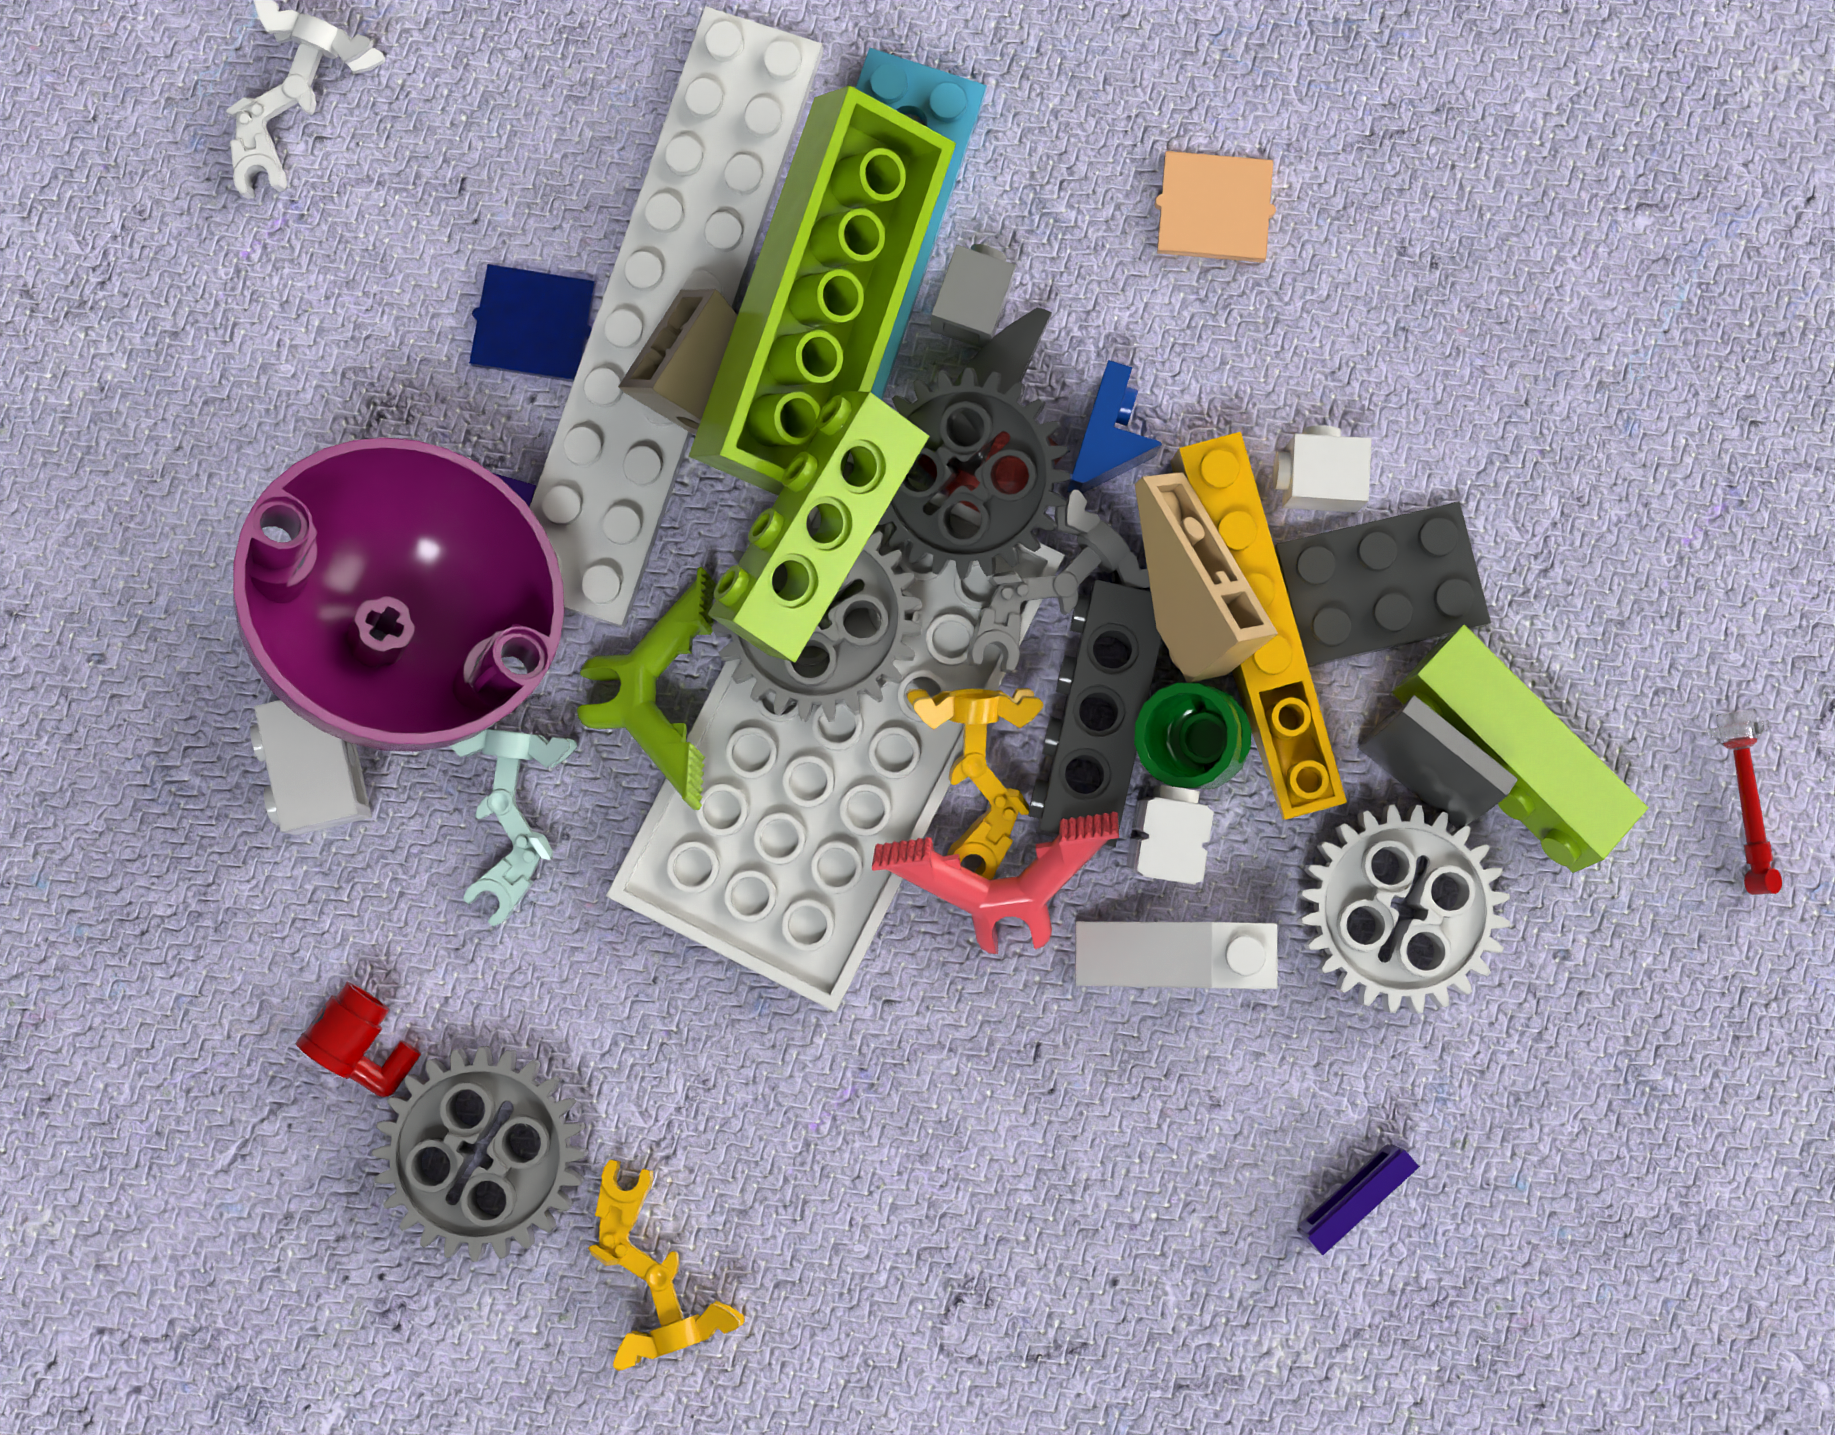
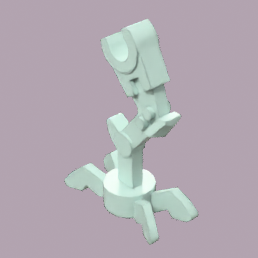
(512, 875)

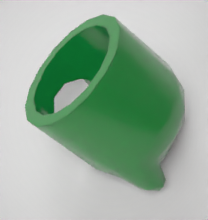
(1192, 736)

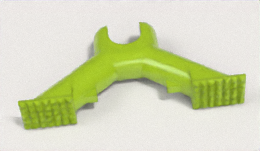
(638, 673)

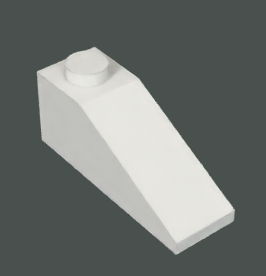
(1176, 954)

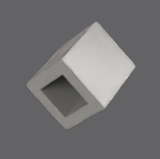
(973, 295)

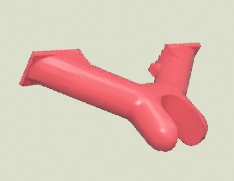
(995, 899)

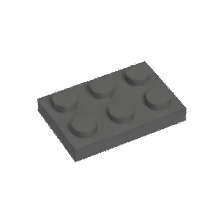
(1382, 584)

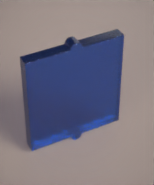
(532, 323)

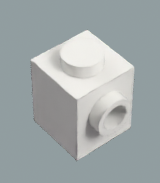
(1323, 471)

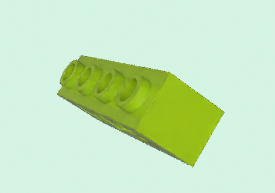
(816, 566)

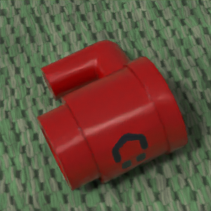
(345, 1033)

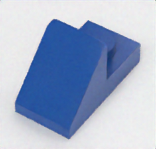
(1107, 449)

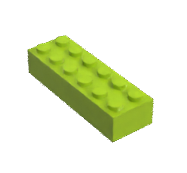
(823, 283)

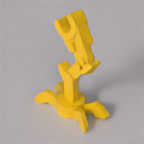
(975, 709)
(618, 1215)

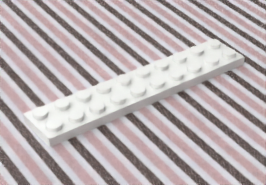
(688, 231)

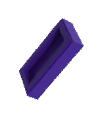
(1357, 1198)

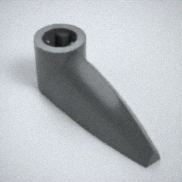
(1007, 354)

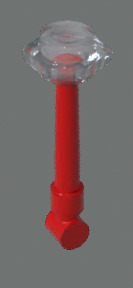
(1738, 733)

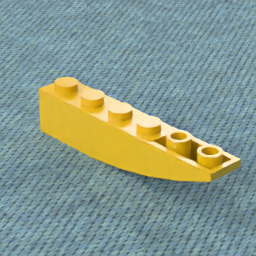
(1276, 678)

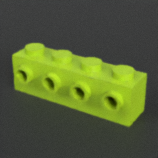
(1561, 785)

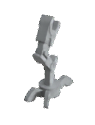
(1100, 547)

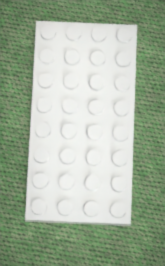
(794, 807)

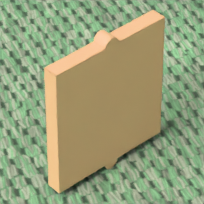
(1215, 206)

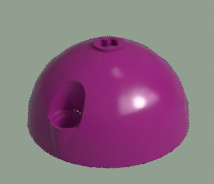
(406, 547)

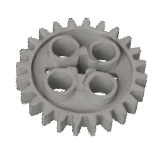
(854, 662)
(528, 1183)

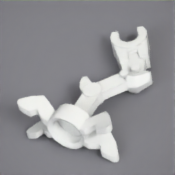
(253, 146)

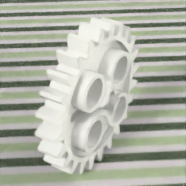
(1456, 933)

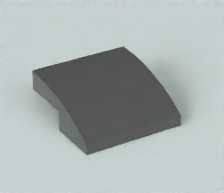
(1437, 763)

